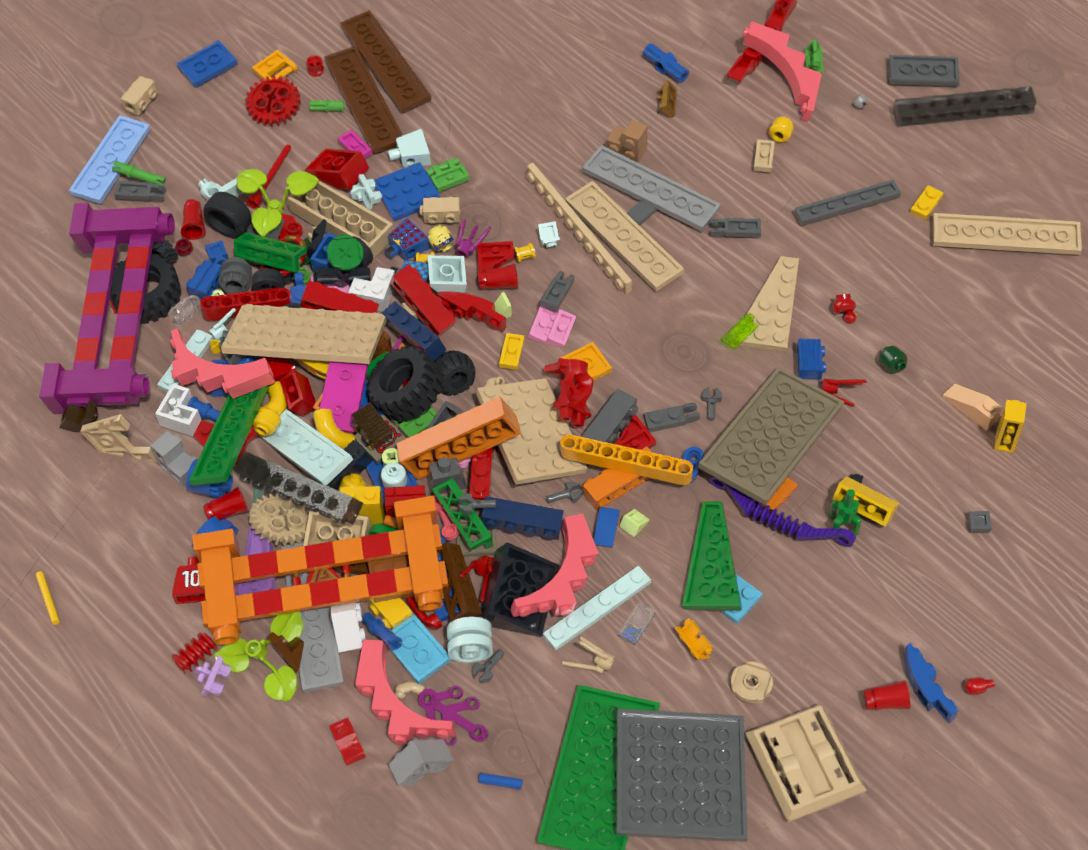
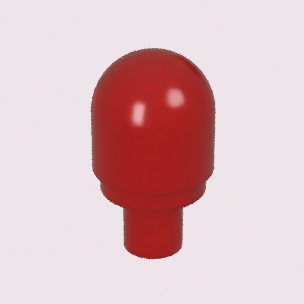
(978, 685)

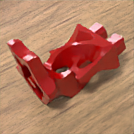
(572, 398)

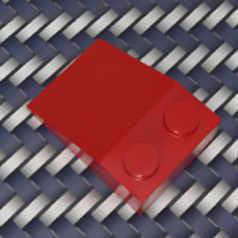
(338, 167)

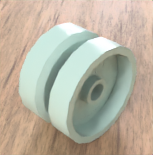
(469, 639)

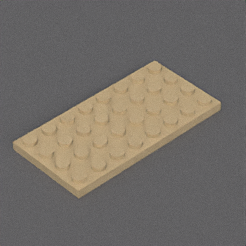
(304, 334)

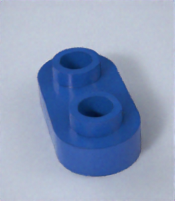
(693, 452)

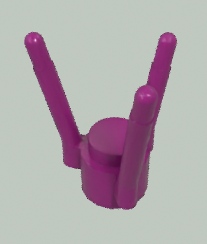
(465, 246)

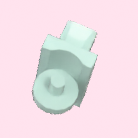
(364, 192)

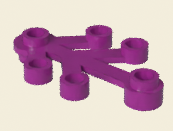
(449, 712)

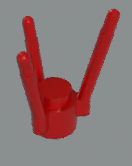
(831, 386)
(483, 567)

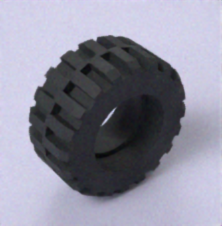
(161, 299)
(416, 394)

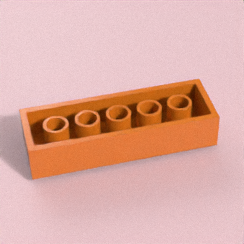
(459, 436)

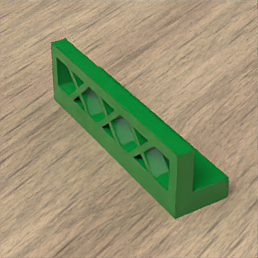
(268, 251)
(476, 525)

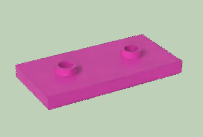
(344, 391)

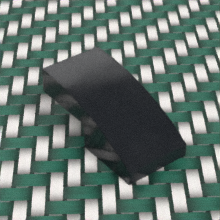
(317, 236)

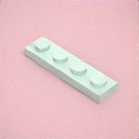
(197, 345)

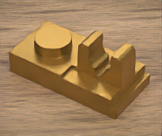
(668, 97)

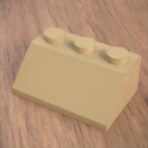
(322, 529)

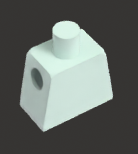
(411, 149)

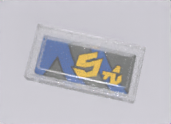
(636, 623)

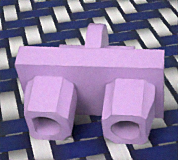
(212, 686)

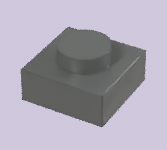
(979, 521)

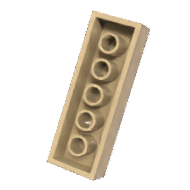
(342, 216)

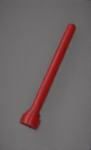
(255, 199)

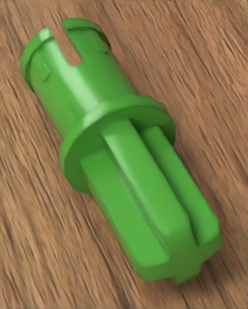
(327, 105)

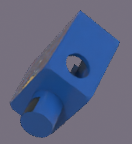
(406, 241)

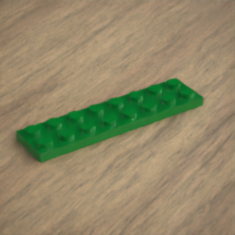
(227, 438)

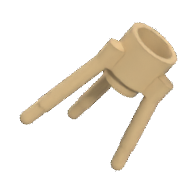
(603, 659)

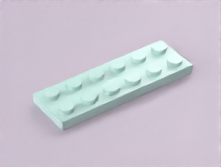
(308, 448)

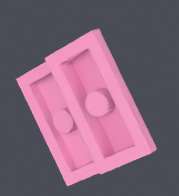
(552, 327)

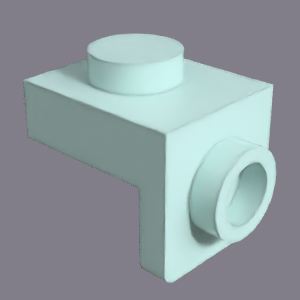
(548, 234)

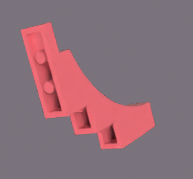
(773, 45)

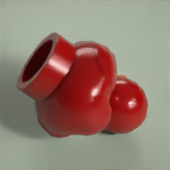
(845, 304)

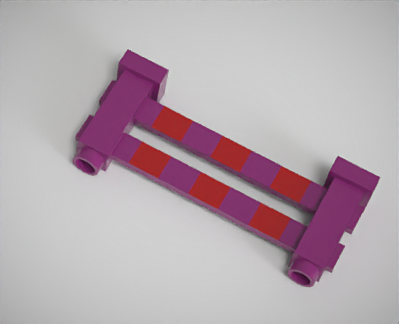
(100, 234)

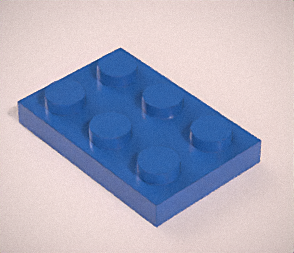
(207, 63)

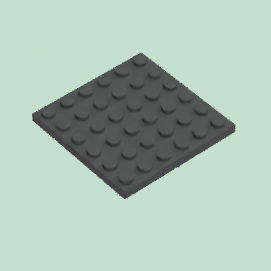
(680, 775)

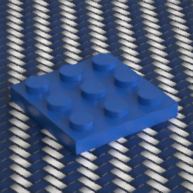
(405, 190)

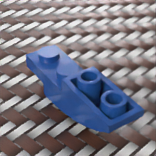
(922, 678)

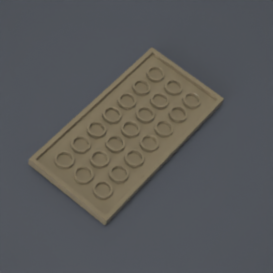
(771, 435)

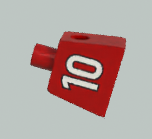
(186, 583)

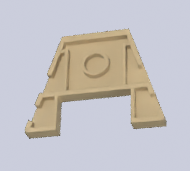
(108, 439)

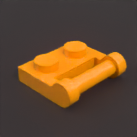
(272, 64)

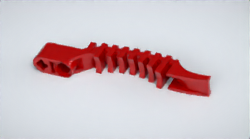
(751, 58)

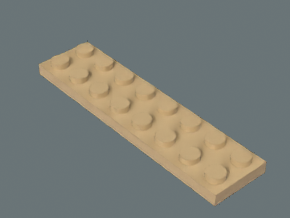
(1007, 233)
(624, 236)

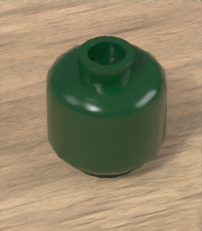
(893, 359)

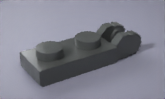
(140, 191)
(735, 227)
(556, 292)
(671, 417)

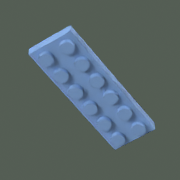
(118, 144)

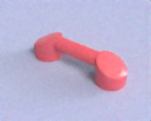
(449, 530)

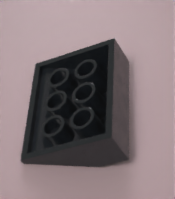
(514, 576)

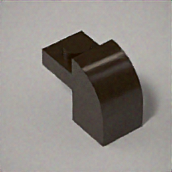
(75, 417)

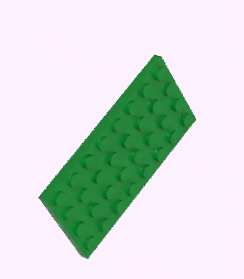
(583, 790)

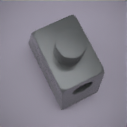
(444, 470)

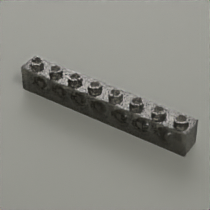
(964, 106)
(300, 488)

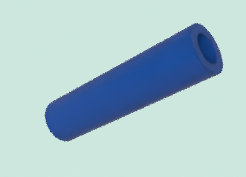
(502, 781)

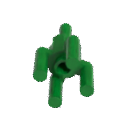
(846, 512)

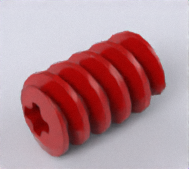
(194, 652)

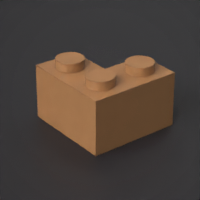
(629, 141)

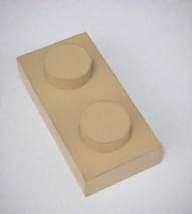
(764, 155)

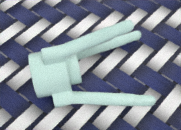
(217, 330)

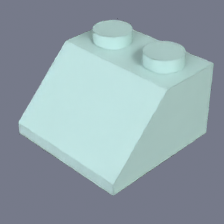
(447, 273)

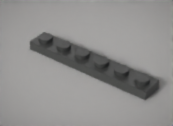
(847, 202)

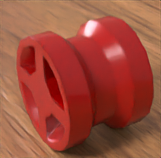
(315, 66)

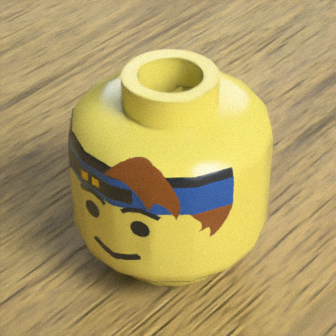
(440, 238)

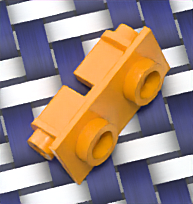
(699, 647)

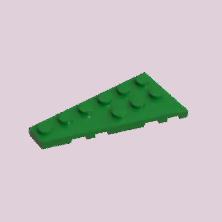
(712, 570)

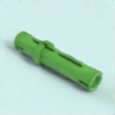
(132, 171)

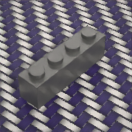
(612, 418)

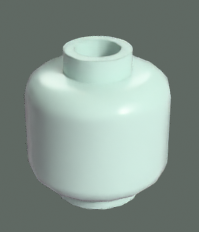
(393, 475)

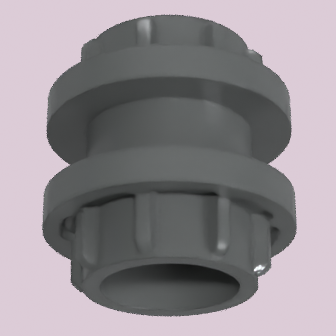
(235, 275)

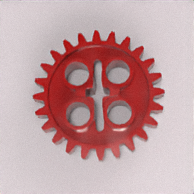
(273, 101)

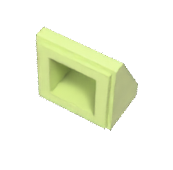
(503, 305)
(633, 522)

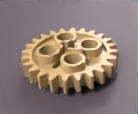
(279, 519)

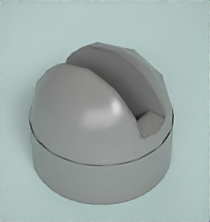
(859, 100)

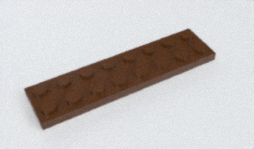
(385, 61)
(364, 99)

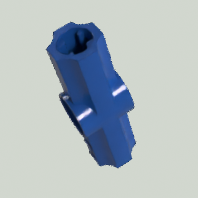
(665, 63)

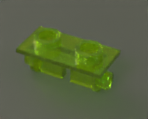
(740, 331)

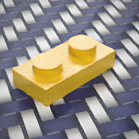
(926, 202)
(512, 351)

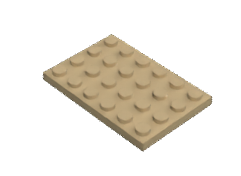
(537, 450)

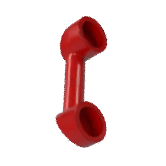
(431, 621)

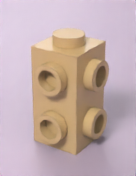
(139, 95)
(440, 210)

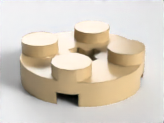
(747, 693)

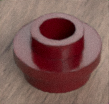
(183, 247)

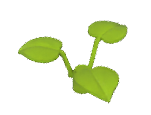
(265, 219)
(280, 684)

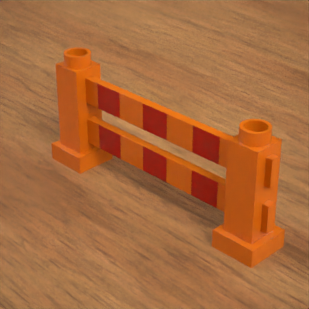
(223, 568)

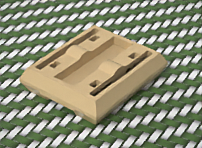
(806, 761)

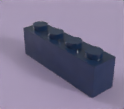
(413, 330)
(523, 519)

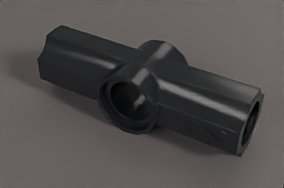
(339, 278)

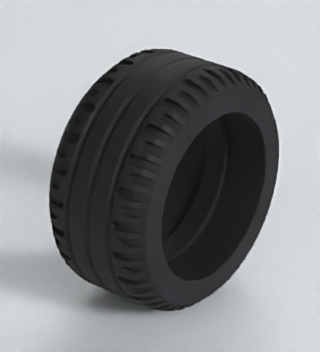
(227, 214)

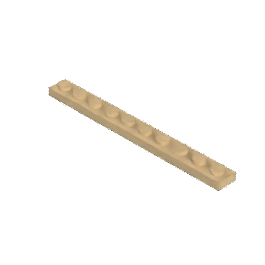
(581, 231)

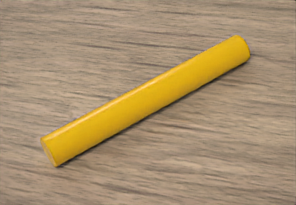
(47, 598)

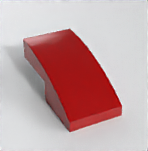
(347, 741)

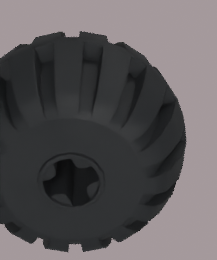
(457, 372)

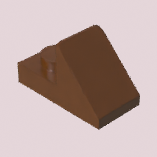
(290, 652)

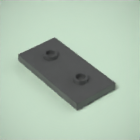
(923, 70)

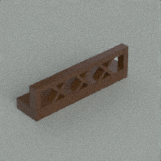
(463, 587)

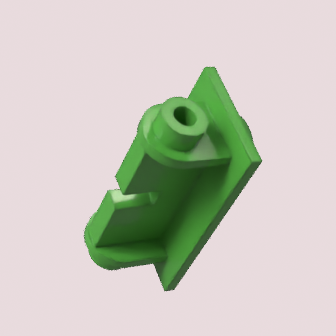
(814, 57)

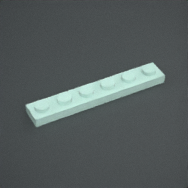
(596, 608)

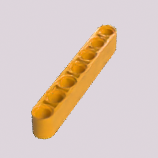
(632, 466)

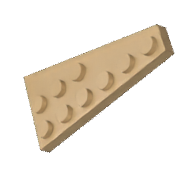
(774, 307)

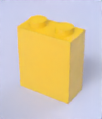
(372, 499)

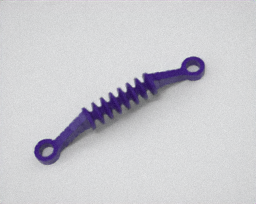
(803, 532)

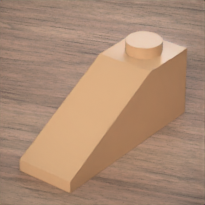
(974, 405)

